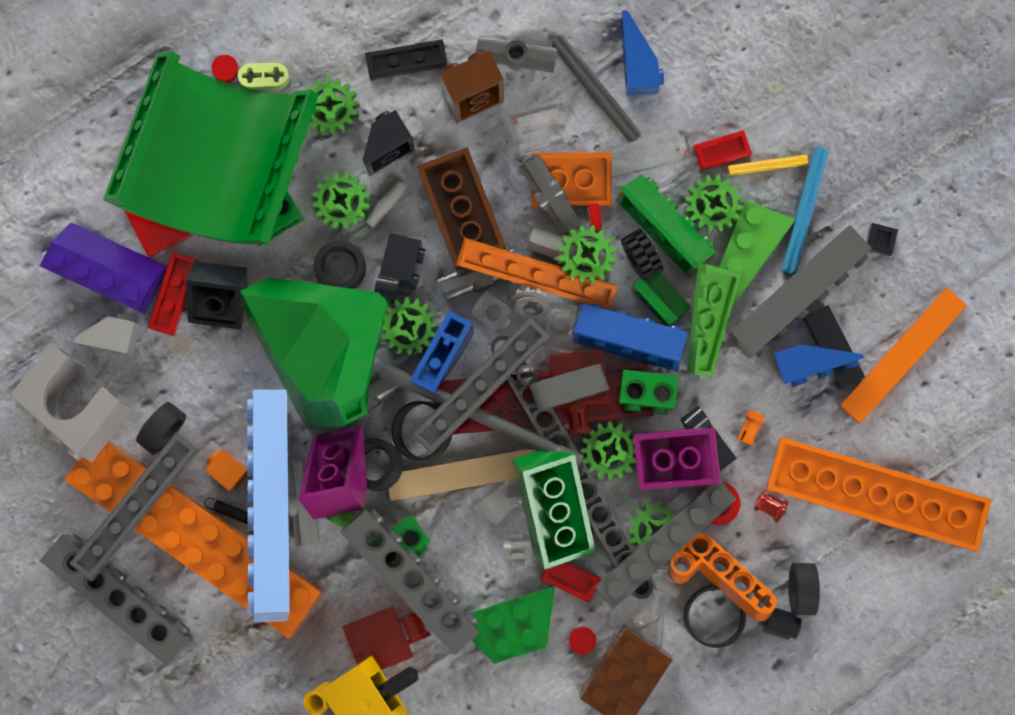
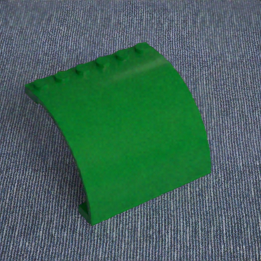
(209, 154)

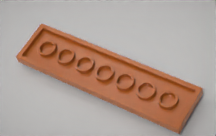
(878, 494)

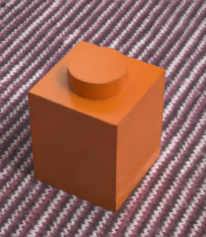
(226, 469)

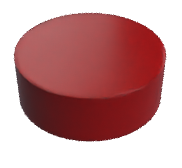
(225, 68)
(582, 640)

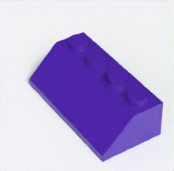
(104, 267)

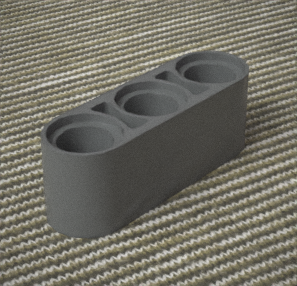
(569, 387)

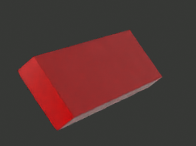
(171, 295)

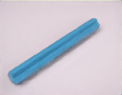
(805, 211)

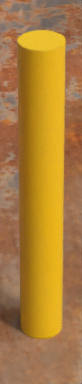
(767, 165)

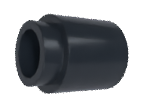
(782, 624)

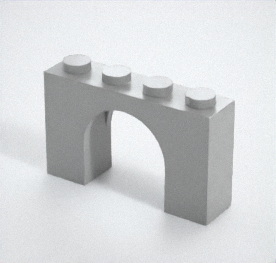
(40, 396)

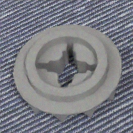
(536, 307)

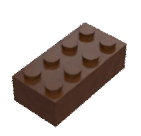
(459, 202)

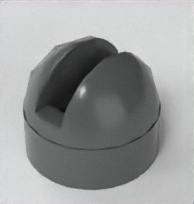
(525, 369)

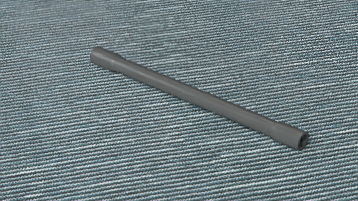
(402, 379)

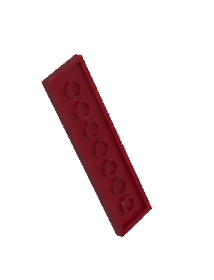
(506, 405)

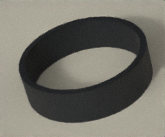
(397, 433)
(719, 645)

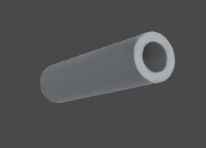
(385, 204)

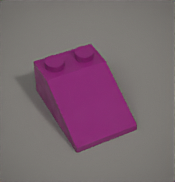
(677, 458)
(335, 474)

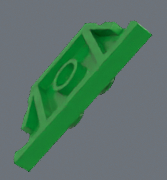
(514, 625)

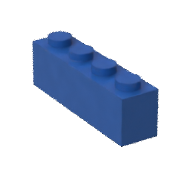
(630, 336)

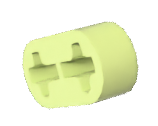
(264, 70)

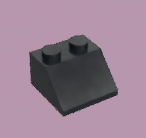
(386, 142)
(215, 294)

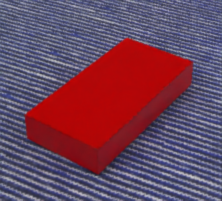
(722, 150)
(571, 580)

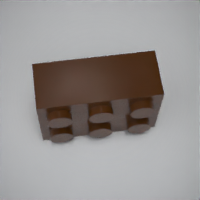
(472, 86)
(625, 674)

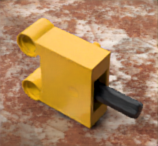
(362, 692)

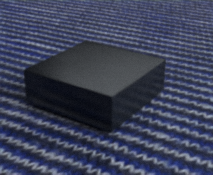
(881, 239)

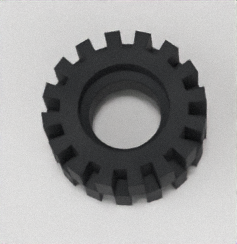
(642, 254)

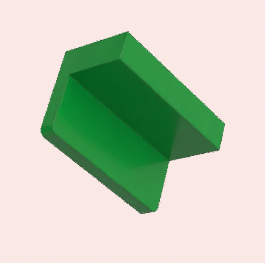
(661, 298)

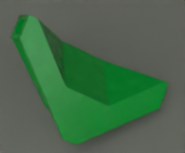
(319, 344)

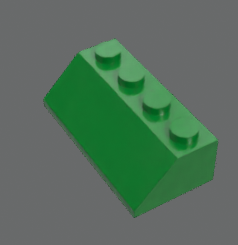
(665, 225)
(554, 506)

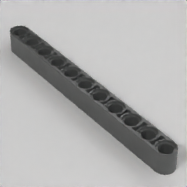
(596, 499)

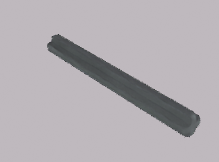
(596, 89)

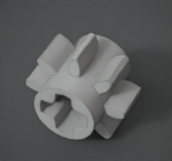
(517, 550)

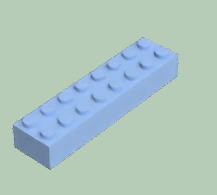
(270, 506)

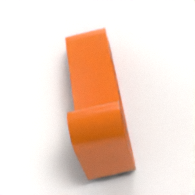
(723, 580)

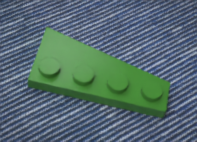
(753, 241)
(711, 312)

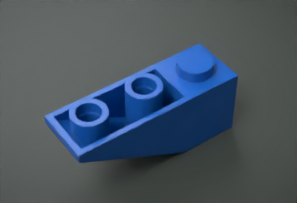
(804, 360)

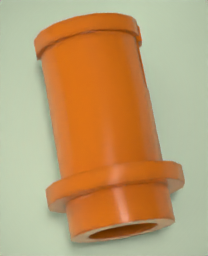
(751, 427)

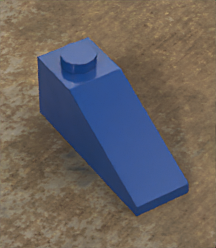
(640, 62)
(443, 352)

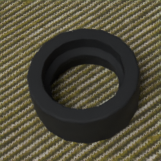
(343, 246)
(160, 427)
(395, 464)
(804, 589)

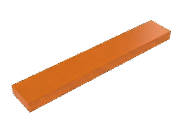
(533, 274)
(902, 355)

